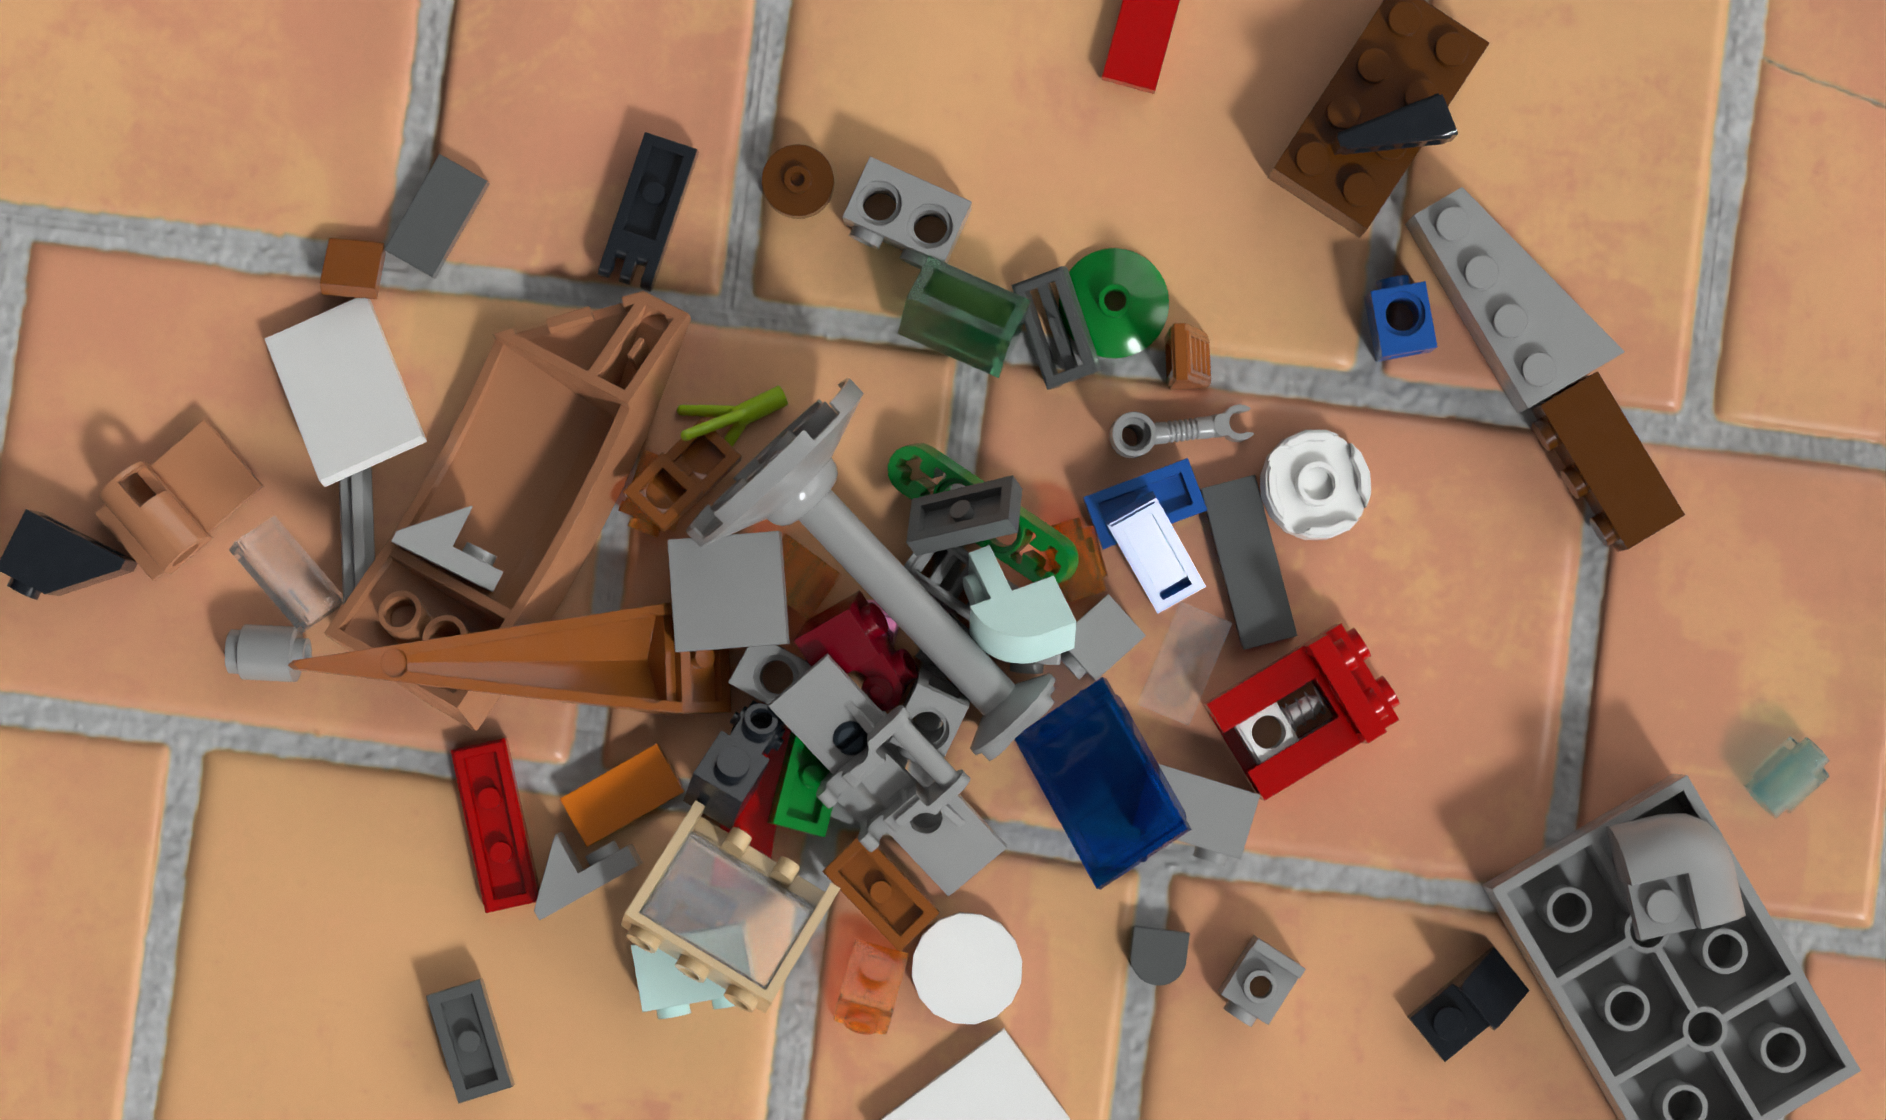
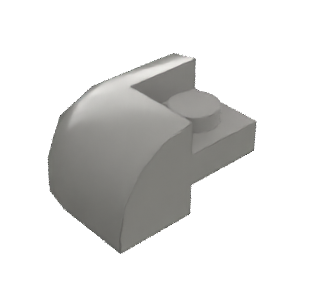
(1675, 874)

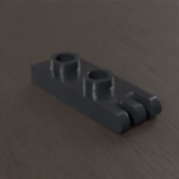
(649, 209)

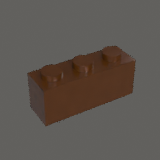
(1605, 463)

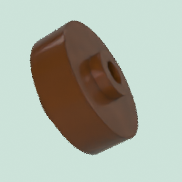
(798, 181)

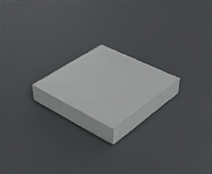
(728, 592)

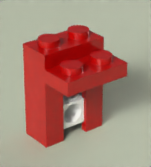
(1342, 679)

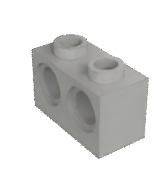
(913, 202)

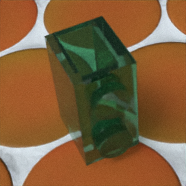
(963, 316)

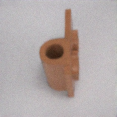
(175, 503)

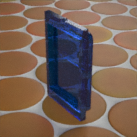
(1103, 782)

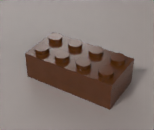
(1398, 60)

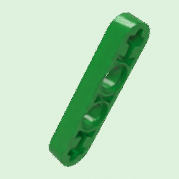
(1030, 563)

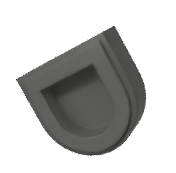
(1158, 954)

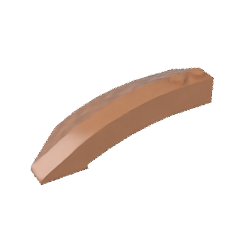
(541, 466)

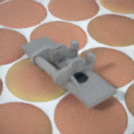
(874, 787)

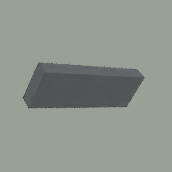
(1248, 562)

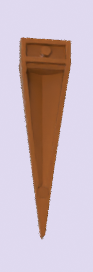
(590, 660)

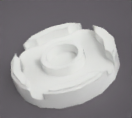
(1315, 485)
(967, 968)

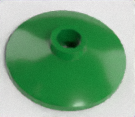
(1145, 294)

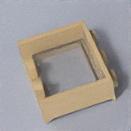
(726, 911)

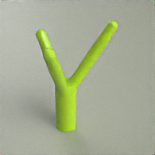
(738, 415)

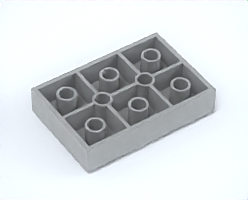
(1673, 1021)

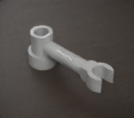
(1163, 432)

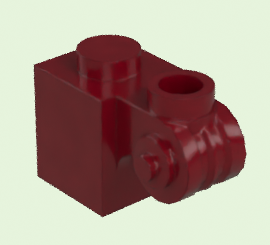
(859, 641)

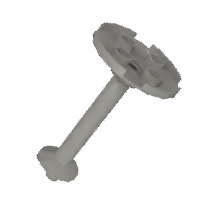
(794, 483)

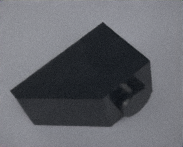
(57, 559)

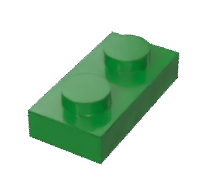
(795, 796)

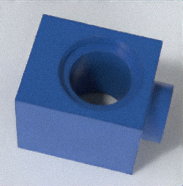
(1392, 343)

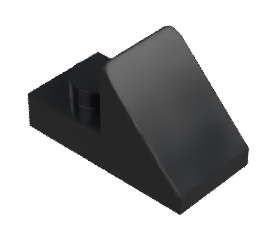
(1469, 1004)

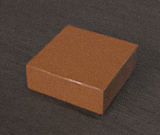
(352, 268)

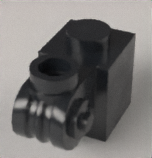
(736, 764)

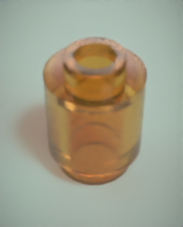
(1091, 567)

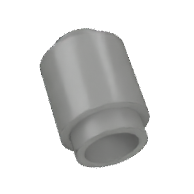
(265, 652)

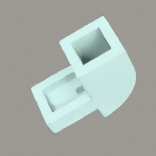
(1018, 623)

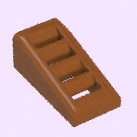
(1187, 358)

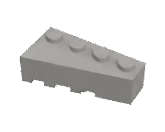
(1508, 302)

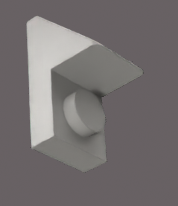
(435, 543)
(567, 881)

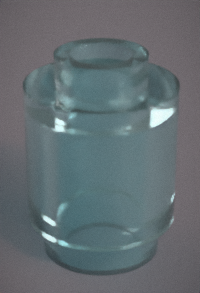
(1788, 776)

